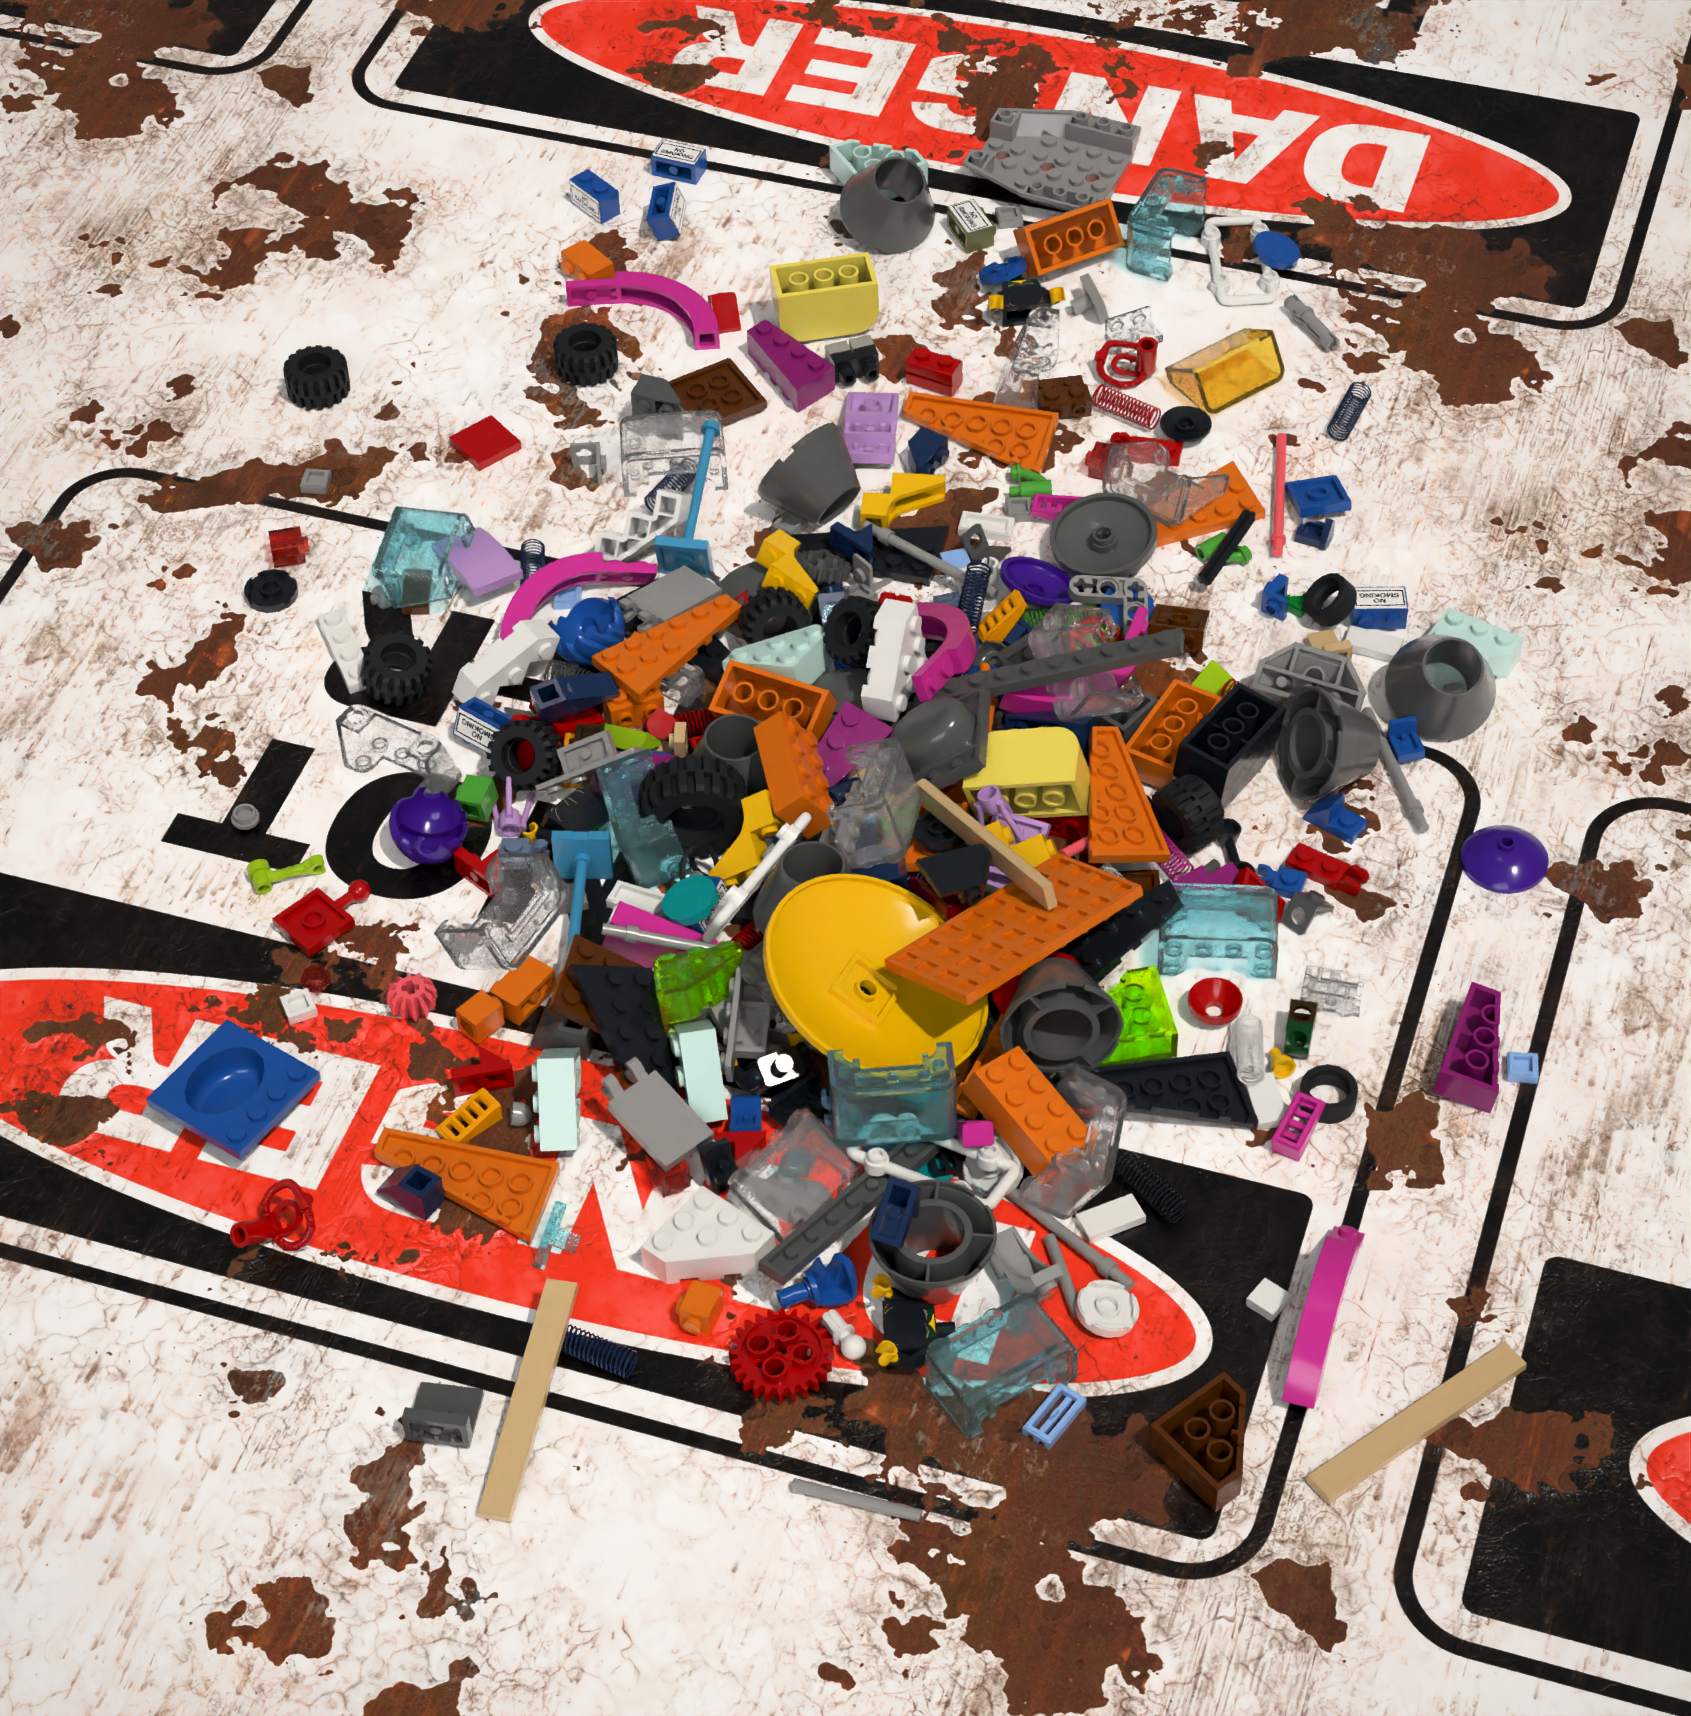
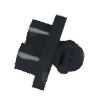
(717, 1163)

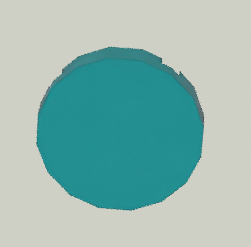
(690, 900)

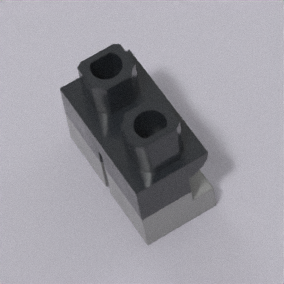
(853, 360)

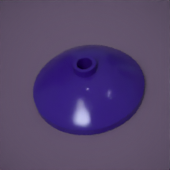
(1037, 581)
(1504, 859)

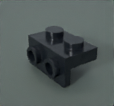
(801, 1095)

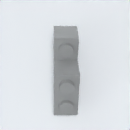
(1022, 1267)

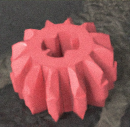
(411, 996)

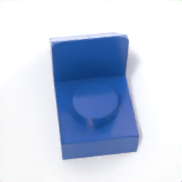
(1333, 818)

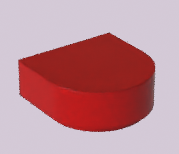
(661, 724)

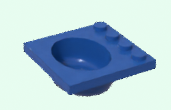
(233, 1089)

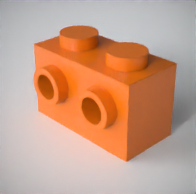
(627, 712)

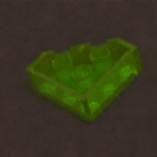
(695, 979)
(1147, 1019)

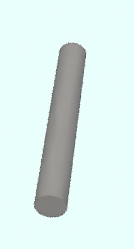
(1065, 1282)

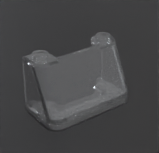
(1143, 473)

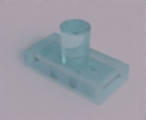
(555, 1237)

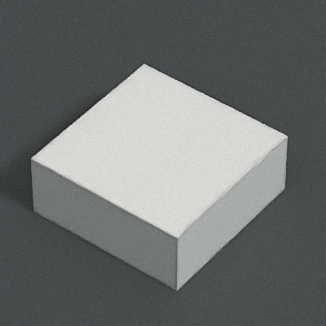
(298, 1006)
(1268, 1299)

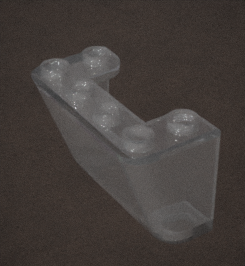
(1035, 350)
(1069, 629)
(372, 736)
(792, 1175)

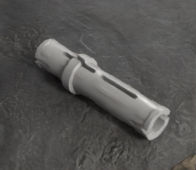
(1305, 316)

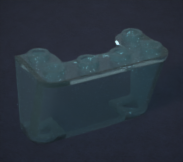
(416, 552)

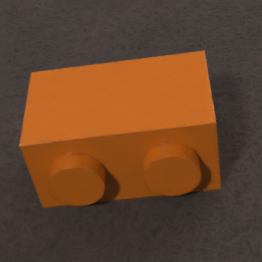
(585, 262)
(524, 989)

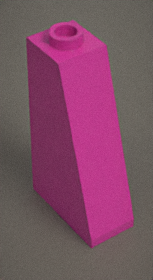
(644, 952)

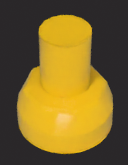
(1281, 1064)

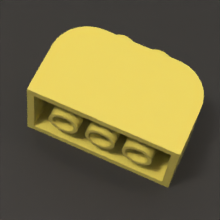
(825, 296)
(1036, 772)

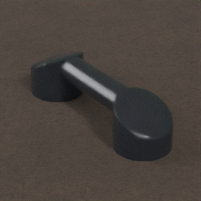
(1228, 841)

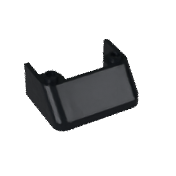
(958, 872)

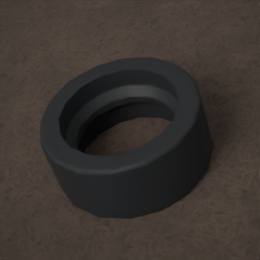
(1339, 608)
(1336, 1077)

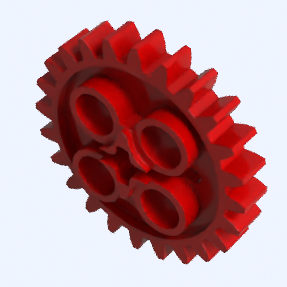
(781, 1355)

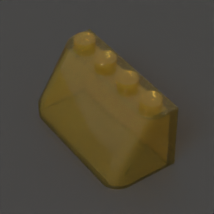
(1228, 370)

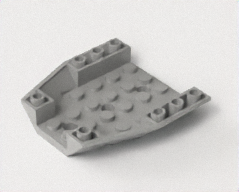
(1067, 144)

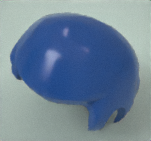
(589, 629)

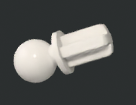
(852, 1345)

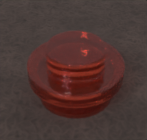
(315, 978)

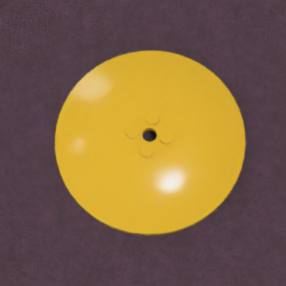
(831, 942)

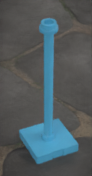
(686, 551)
(581, 858)

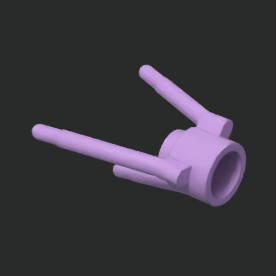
(993, 803)
(510, 822)

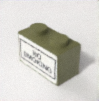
(970, 225)

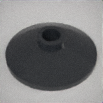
(1185, 424)

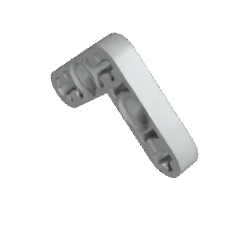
(1122, 595)

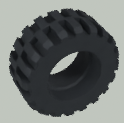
(696, 782)

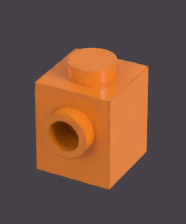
(480, 1016)
(700, 1308)

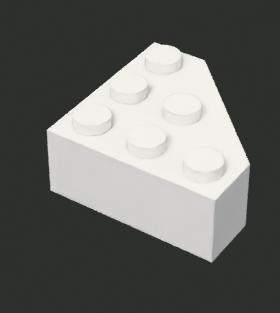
(893, 659)
(706, 1241)

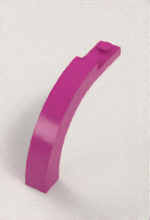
(654, 292)
(567, 573)
(954, 655)
(1037, 698)
(1320, 1315)

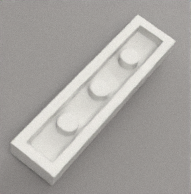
(343, 647)

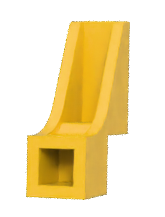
(907, 494)
(783, 569)
(750, 845)
(1033, 850)

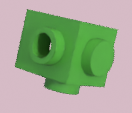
(477, 797)

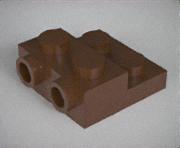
(1065, 396)
(1191, 620)

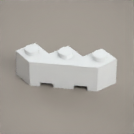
(642, 526)
(506, 661)

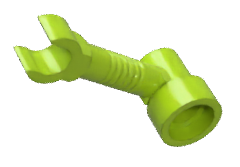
(262, 876)

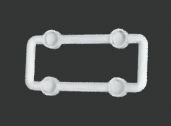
(1220, 282)
(736, 896)
(988, 1158)

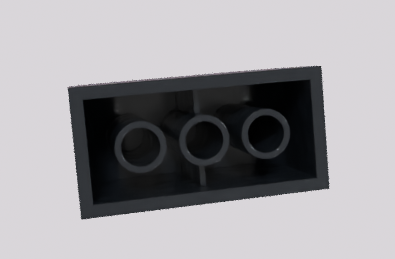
(1231, 742)

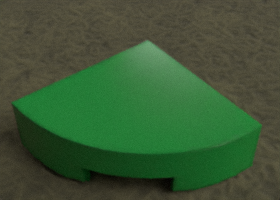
(1295, 605)

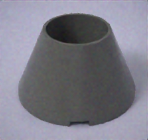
(882, 221)
(815, 479)
(1437, 712)
(730, 740)
(1324, 744)
(796, 866)
(1061, 1017)
(947, 1222)

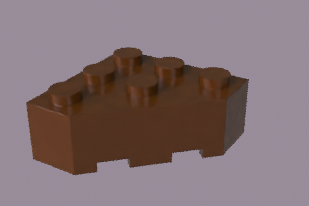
(1205, 1440)

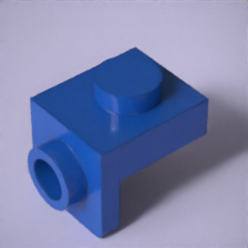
(1272, 598)
(1405, 740)
(746, 1113)

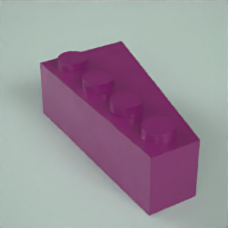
(791, 365)
(848, 728)
(1471, 1059)

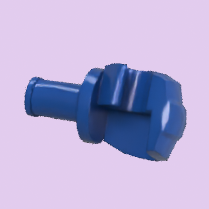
(823, 1286)

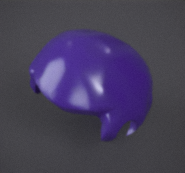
(428, 826)

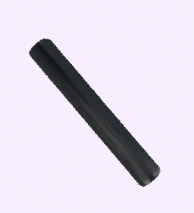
(1226, 547)

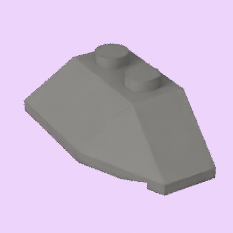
(1305, 665)

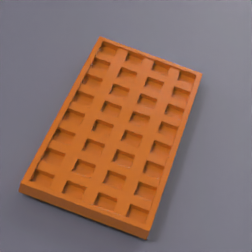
(1011, 931)

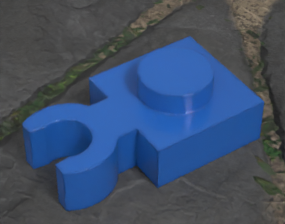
(1284, 881)

